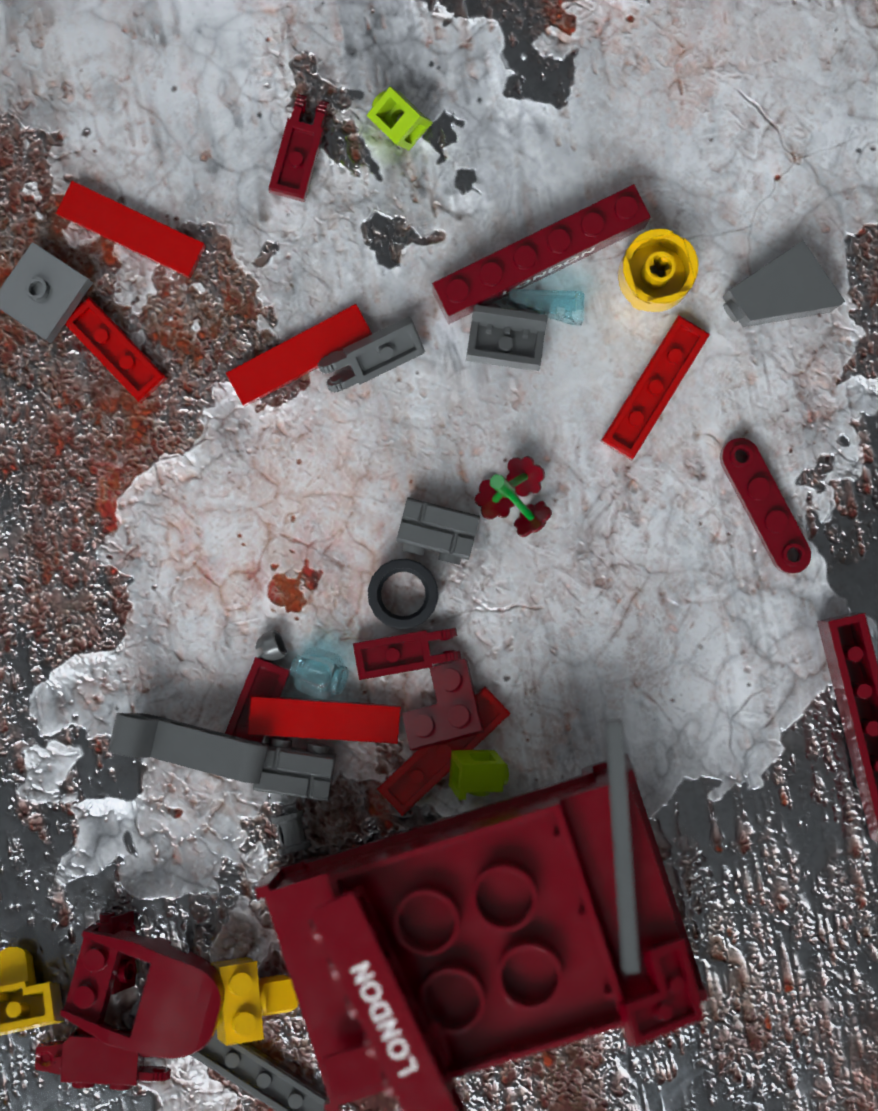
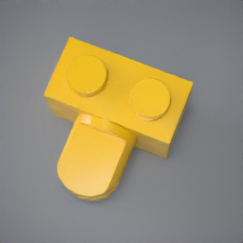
(21, 1000)
(249, 1000)

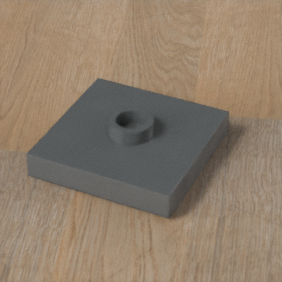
(42, 292)

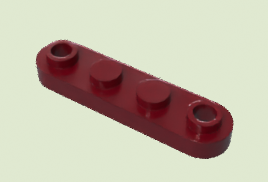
(765, 506)

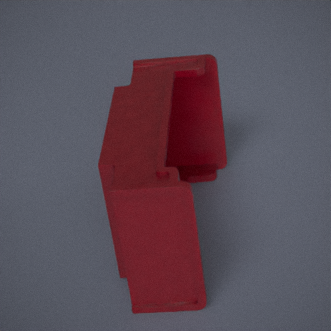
(493, 921)

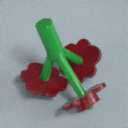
(499, 495)

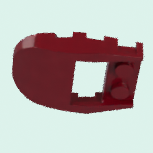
(177, 1003)

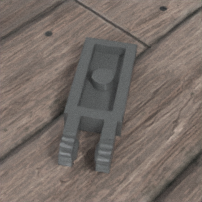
(373, 355)

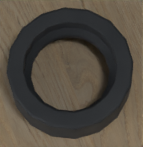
(375, 598)

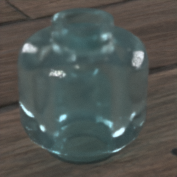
(319, 673)

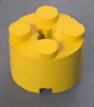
(667, 253)

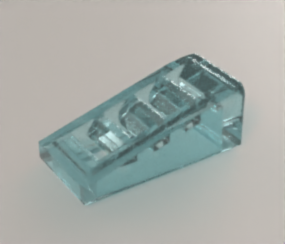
(557, 305)

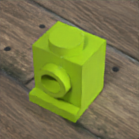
(410, 125)
(477, 773)

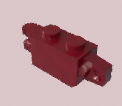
(89, 1062)

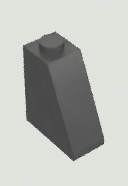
(783, 290)

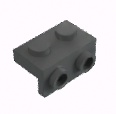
(506, 337)

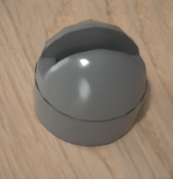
(272, 645)

